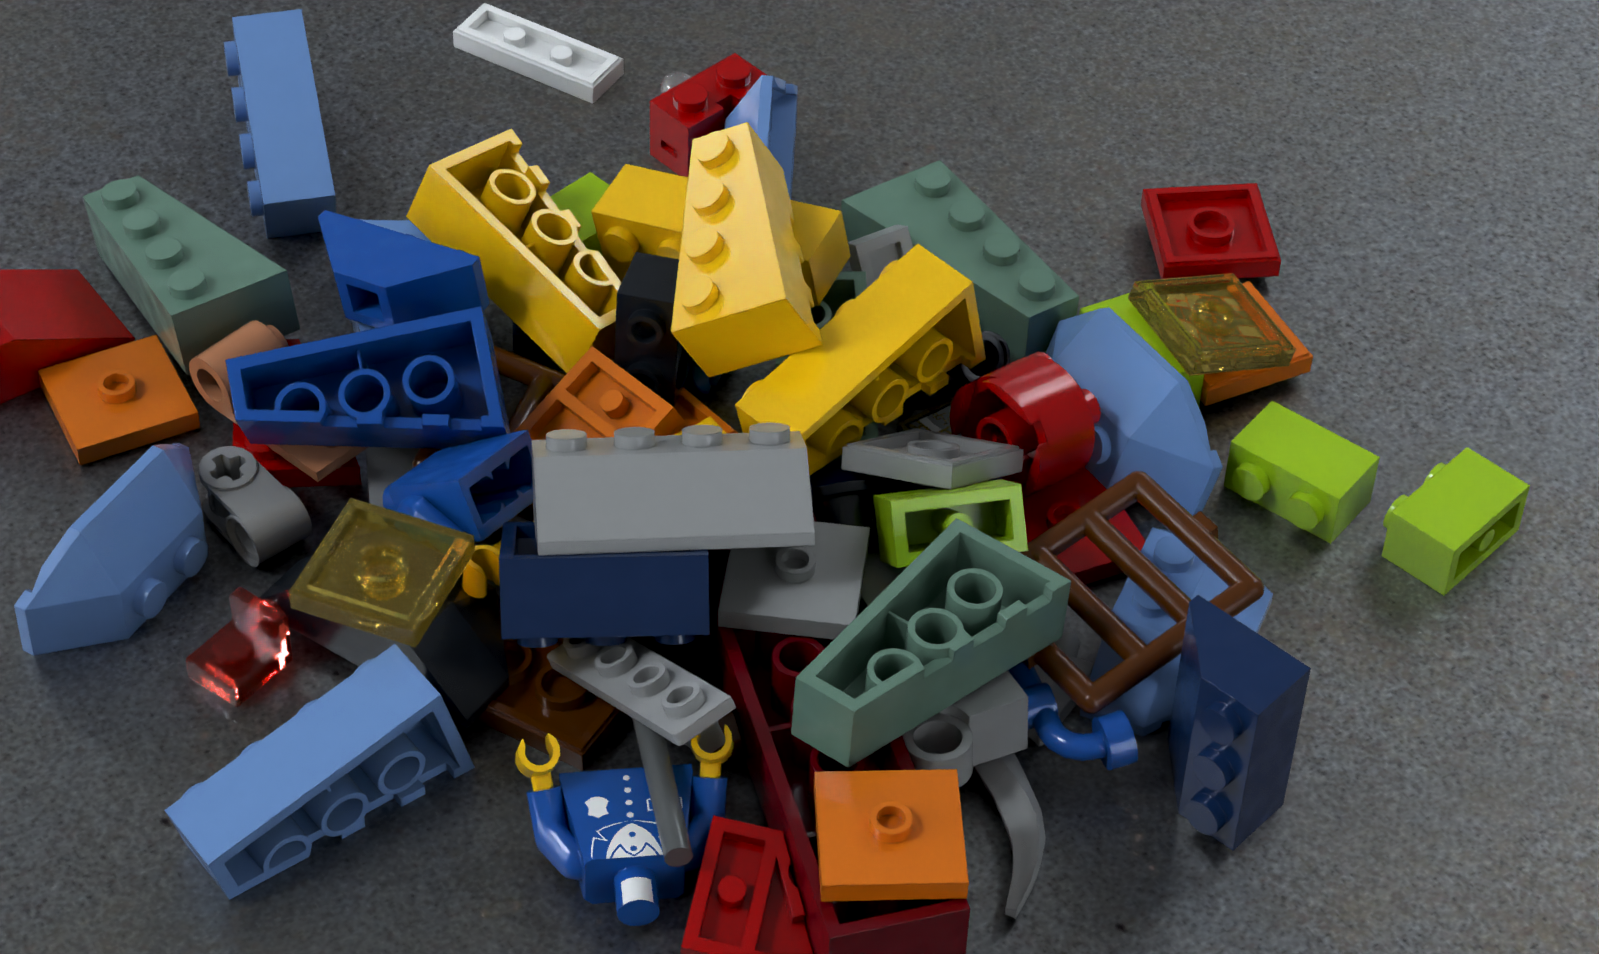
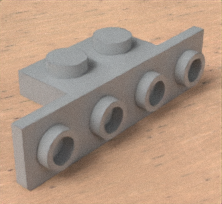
(647, 689)

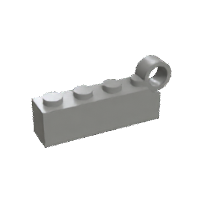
(970, 731)

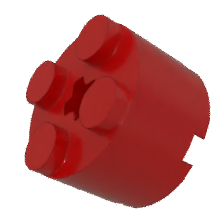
(1035, 408)

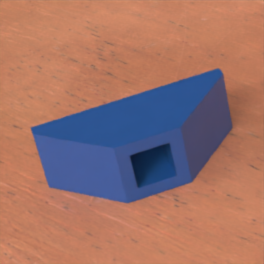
(396, 276)

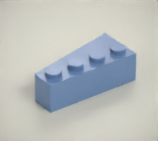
(282, 122)
(321, 773)

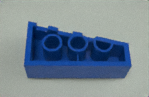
(377, 387)

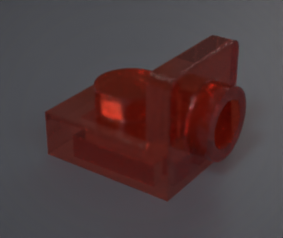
(243, 651)

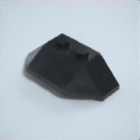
(457, 653)

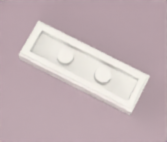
(538, 53)

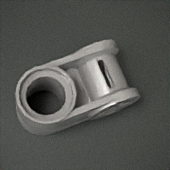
(250, 505)

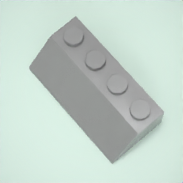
(671, 490)

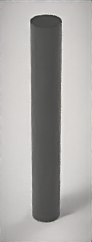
(664, 796)

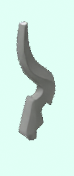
(1016, 800)

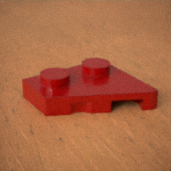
(745, 895)

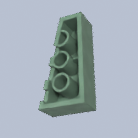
(184, 269)
(1011, 283)
(927, 642)

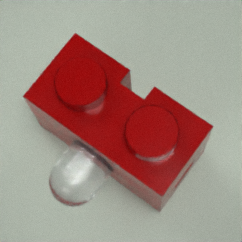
(695, 108)

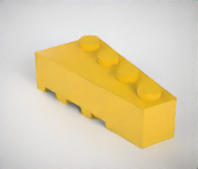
(646, 215)
(527, 247)
(738, 258)
(872, 357)

